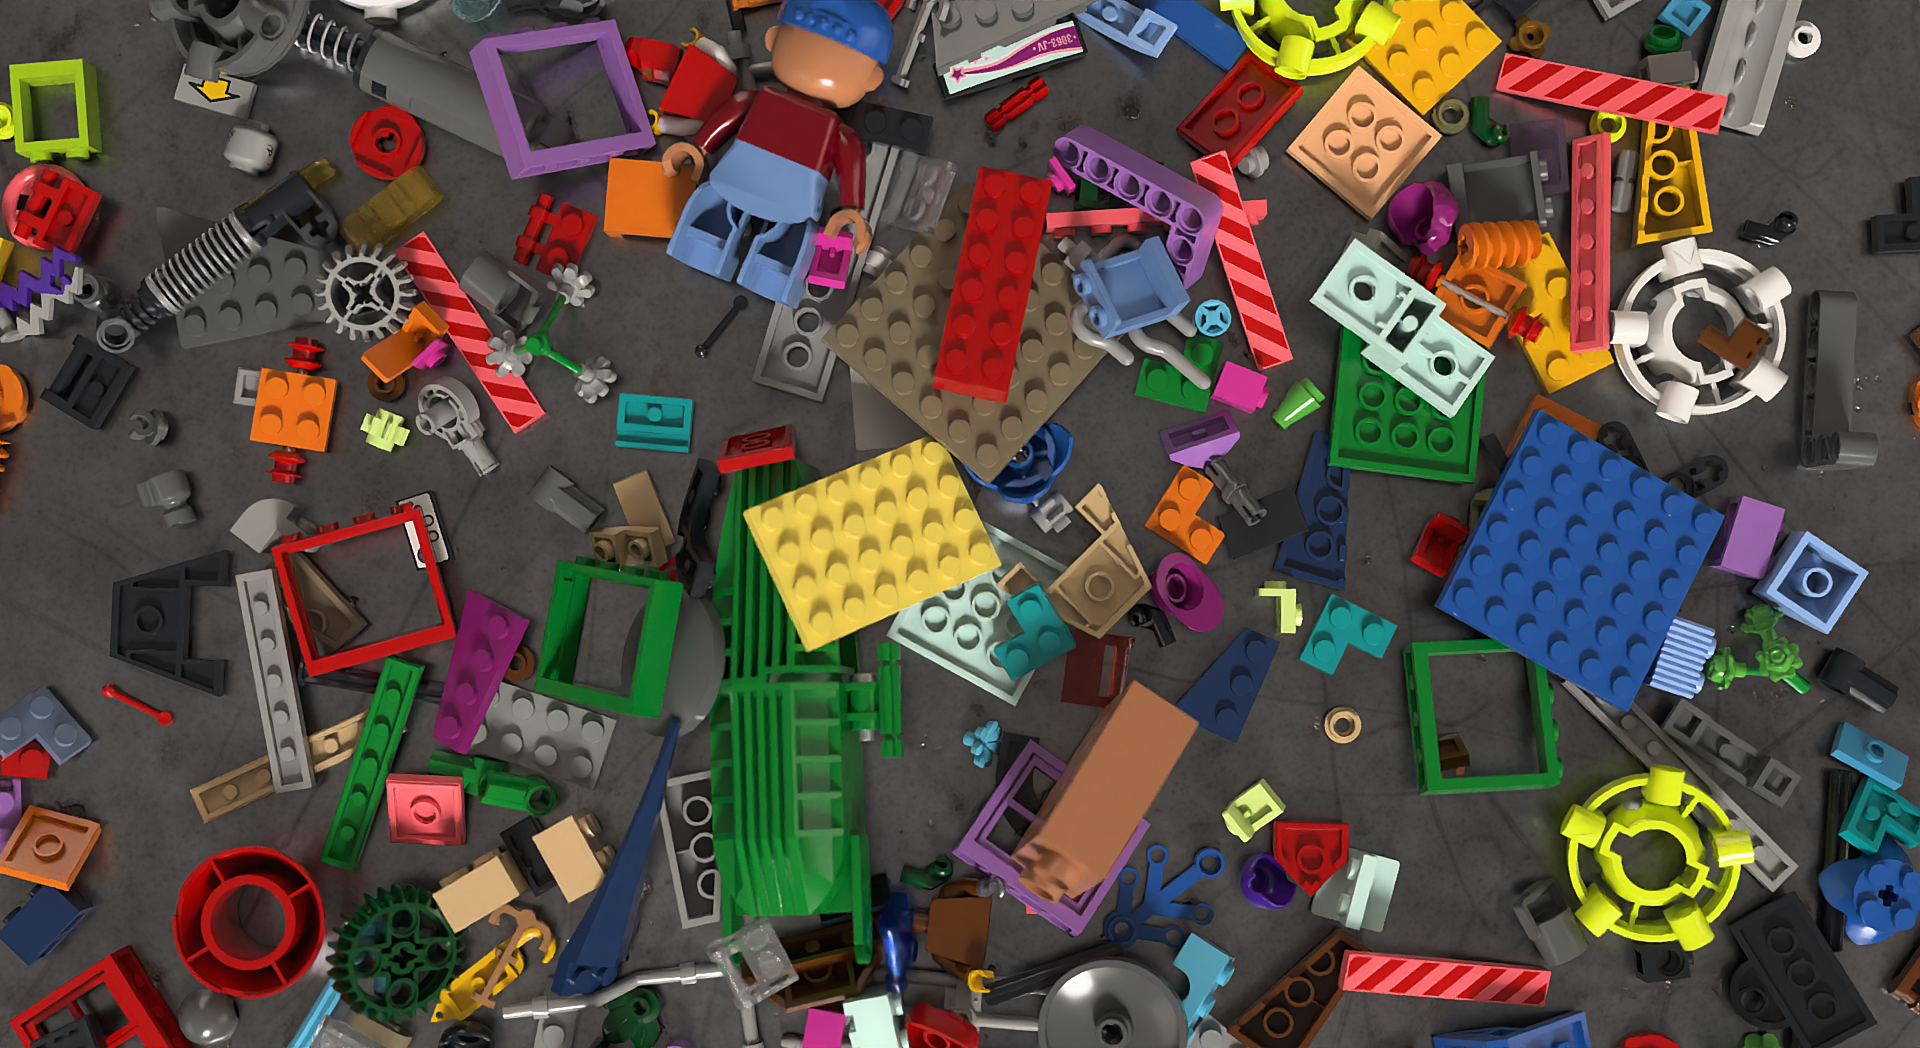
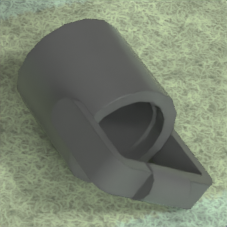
(496, 285)
(1554, 929)

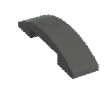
(1729, 753)

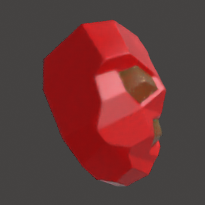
(654, 58)

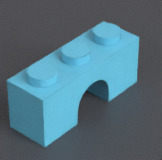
(1206, 969)

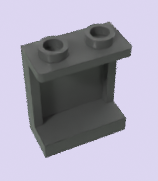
(1501, 190)

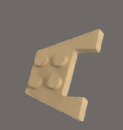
(1100, 581)

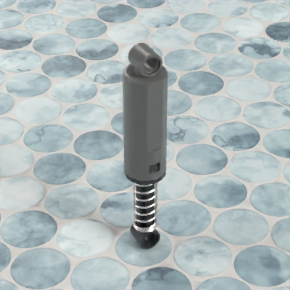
(426, 85)

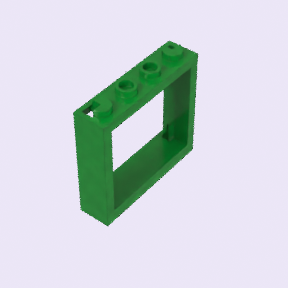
(564, 631)
(1424, 726)

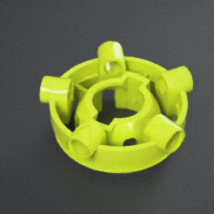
(1302, 37)
(1659, 810)

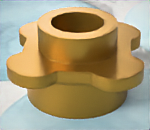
(1534, 27)

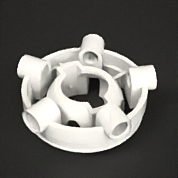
(1652, 334)

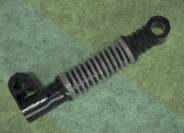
(242, 233)

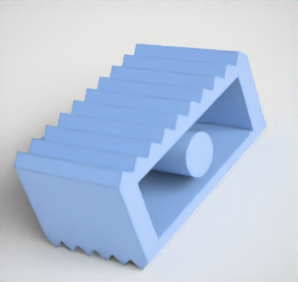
(1681, 659)

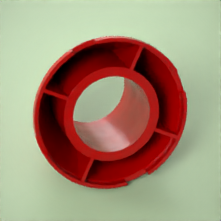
(210, 930)

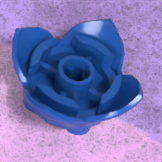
(1031, 479)
(1854, 889)

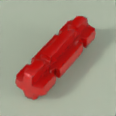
(1016, 103)

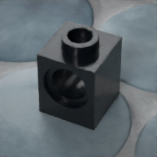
(1646, 961)

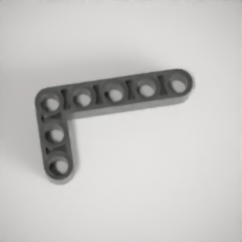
(1829, 387)

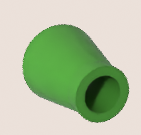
(1297, 403)

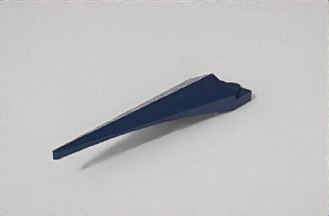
(606, 929)

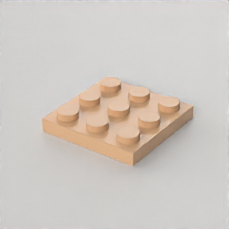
(1364, 143)

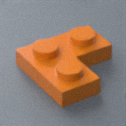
(1176, 518)

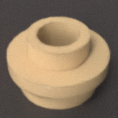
(1352, 730)

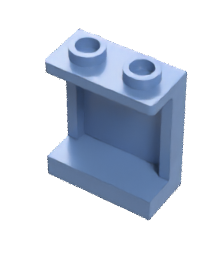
(1130, 289)

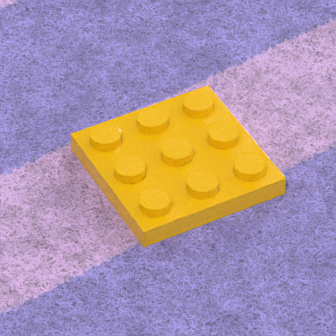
(1430, 50)

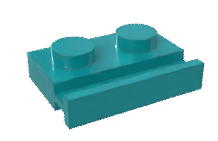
(654, 422)

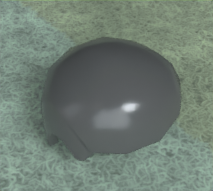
(207, 1017)

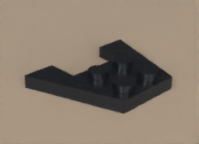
(153, 621)

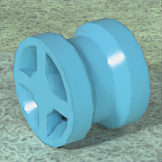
(1216, 314)

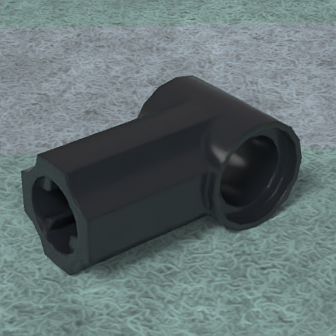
(1850, 677)

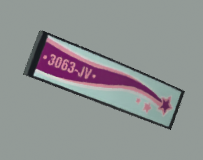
(1021, 58)

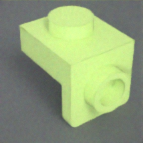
(1287, 611)
(1252, 810)

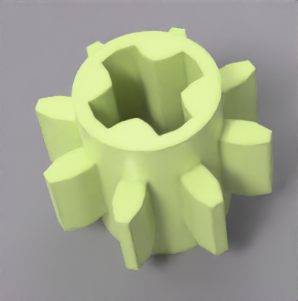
(384, 429)

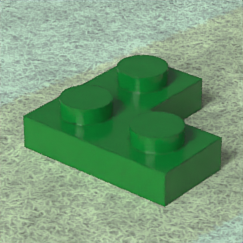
(1170, 386)

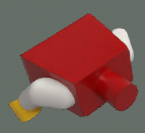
(697, 88)

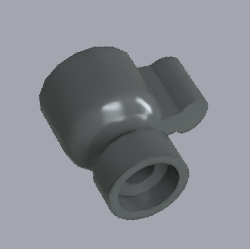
(98, 292)
(171, 492)

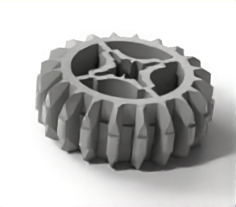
(350, 282)

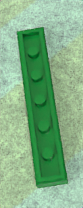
(371, 762)

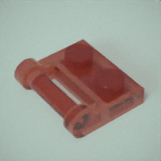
(1085, 666)

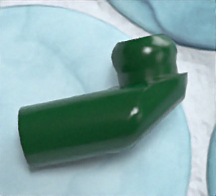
(1485, 127)
(929, 877)

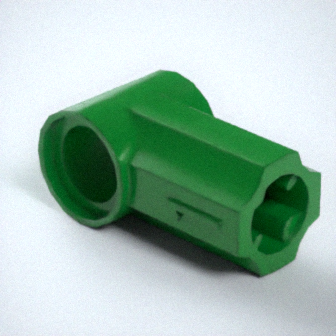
(458, 765)
(514, 792)

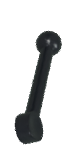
(740, 303)

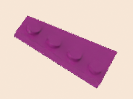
(478, 663)

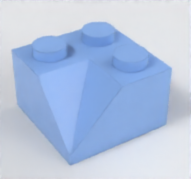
(1810, 581)

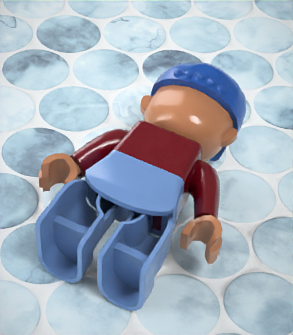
(785, 151)

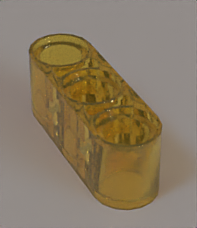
(391, 209)

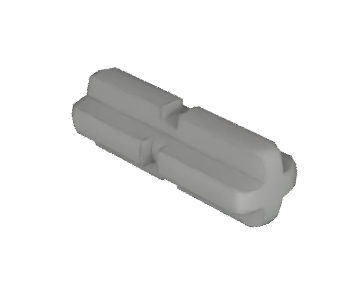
(1624, 174)

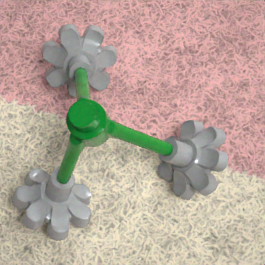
(513, 353)

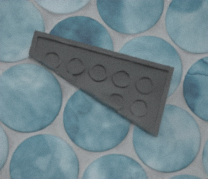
(985, 24)

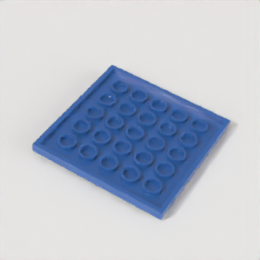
(1580, 560)

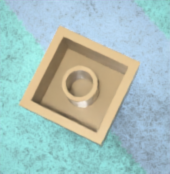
(575, 854)
(474, 894)

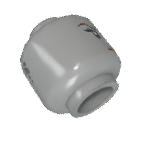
(250, 147)

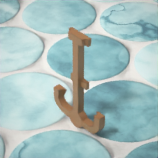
(525, 919)

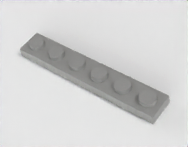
(275, 680)

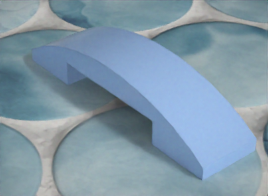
(1129, 25)

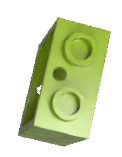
(53, 73)

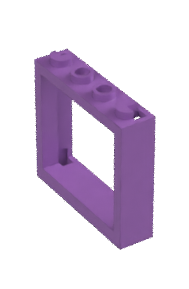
(504, 114)

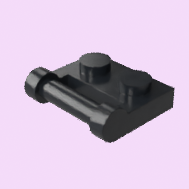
(97, 387)

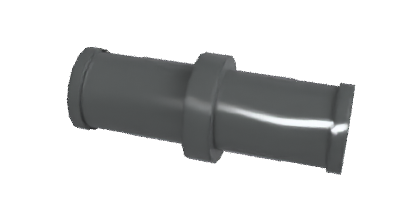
(1235, 491)

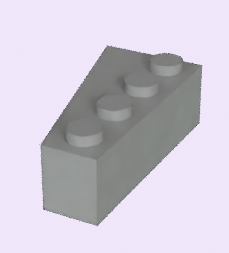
(690, 847)

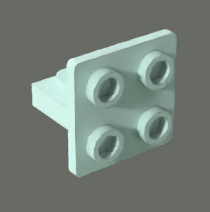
(1358, 891)

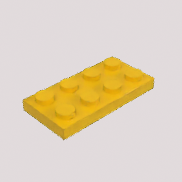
(1549, 294)

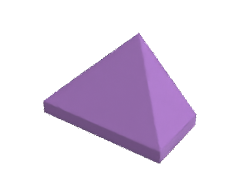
(1201, 440)

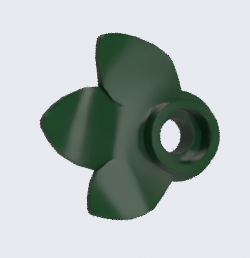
(629, 1021)

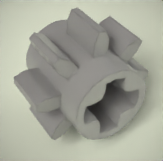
(1051, 512)

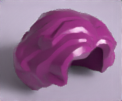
(1423, 215)

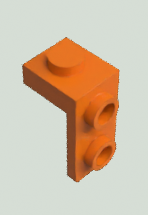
(398, 350)

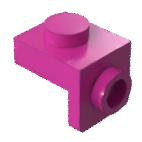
(831, 259)

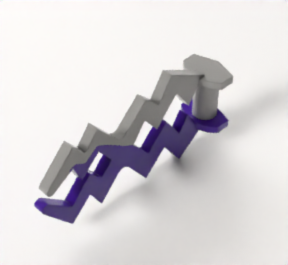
(46, 287)

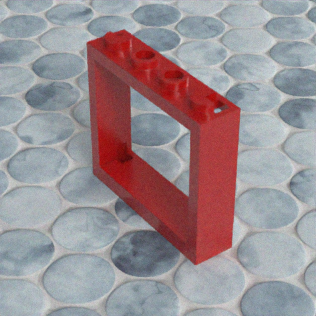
(328, 533)

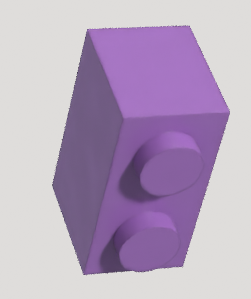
(1748, 538)

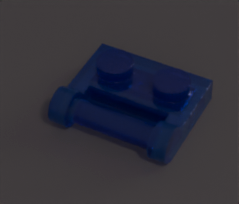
(900, 948)

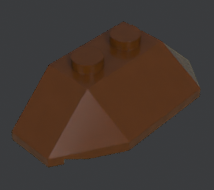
(824, 966)

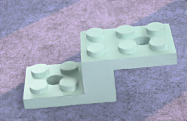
(1402, 328)

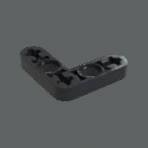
(1696, 466)

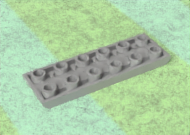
(1748, 58)

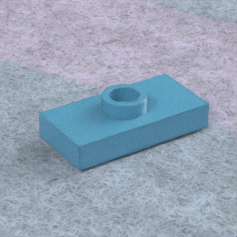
(1869, 755)

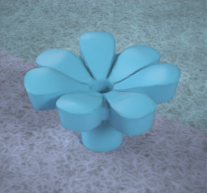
(984, 743)

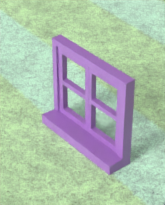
(994, 862)

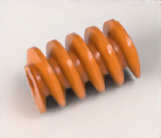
(1498, 243)

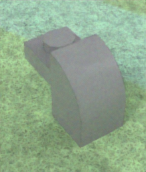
(270, 519)

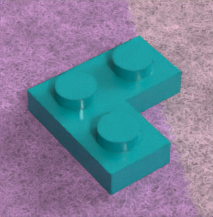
(1344, 624)
(1042, 636)
(1877, 811)

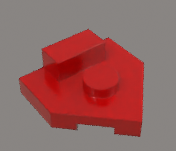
(1310, 850)

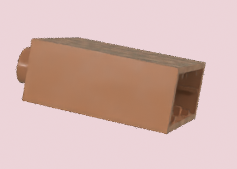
(1102, 794)

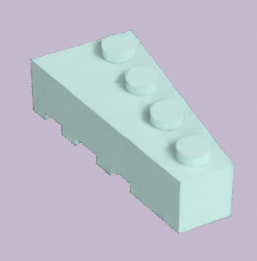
(876, 1019)

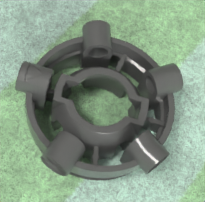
(257, 28)

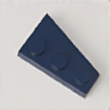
(1230, 685)

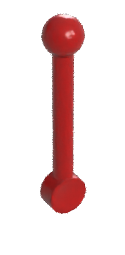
(164, 718)

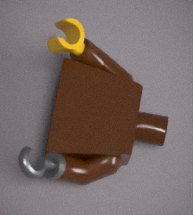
(960, 928)

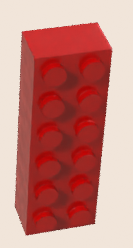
(992, 285)

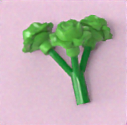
(1775, 661)

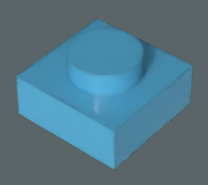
(1684, 15)

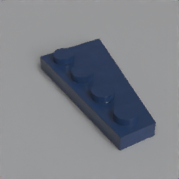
(1323, 497)

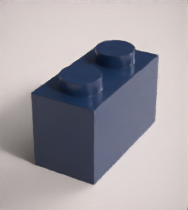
(43, 921)

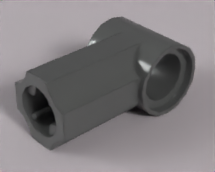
(559, 495)

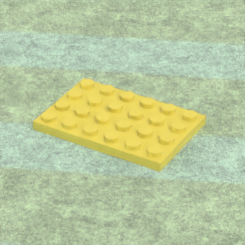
(871, 540)

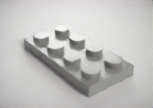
(546, 735)

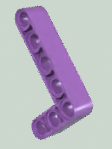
(1152, 188)

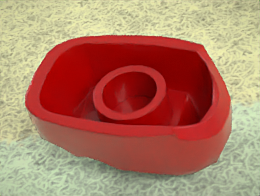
(939, 1028)

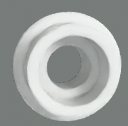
(1801, 50)

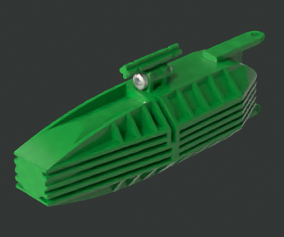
(790, 739)

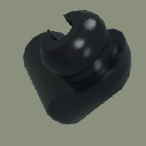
(1773, 231)
(1152, 619)

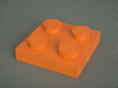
(48, 847)

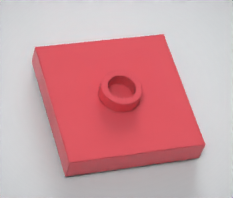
(426, 809)

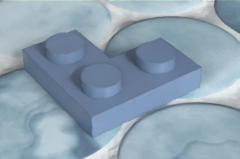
(46, 720)

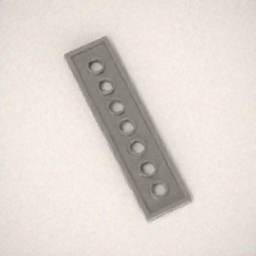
(783, 330)

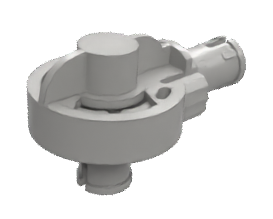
(455, 420)

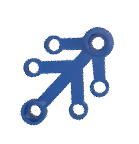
(1158, 900)

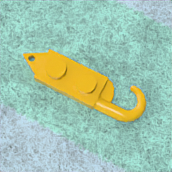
(459, 1003)

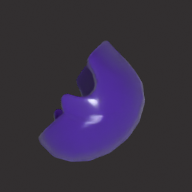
(1266, 882)

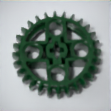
(385, 951)

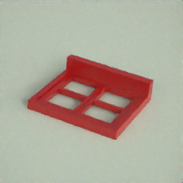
(132, 991)

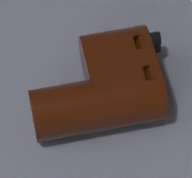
(1740, 346)

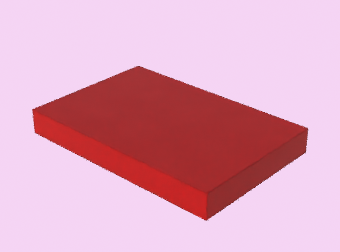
(1239, 109)
(757, 448)

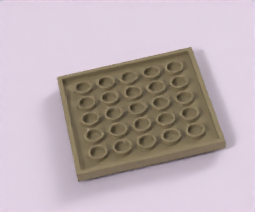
(897, 335)

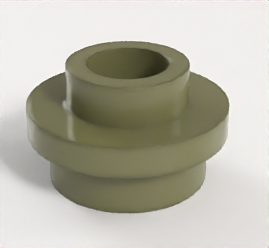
(1452, 104)

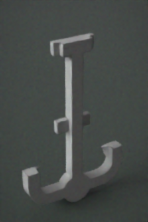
(916, 35)

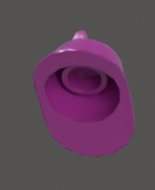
(1186, 592)

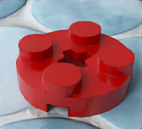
(381, 123)

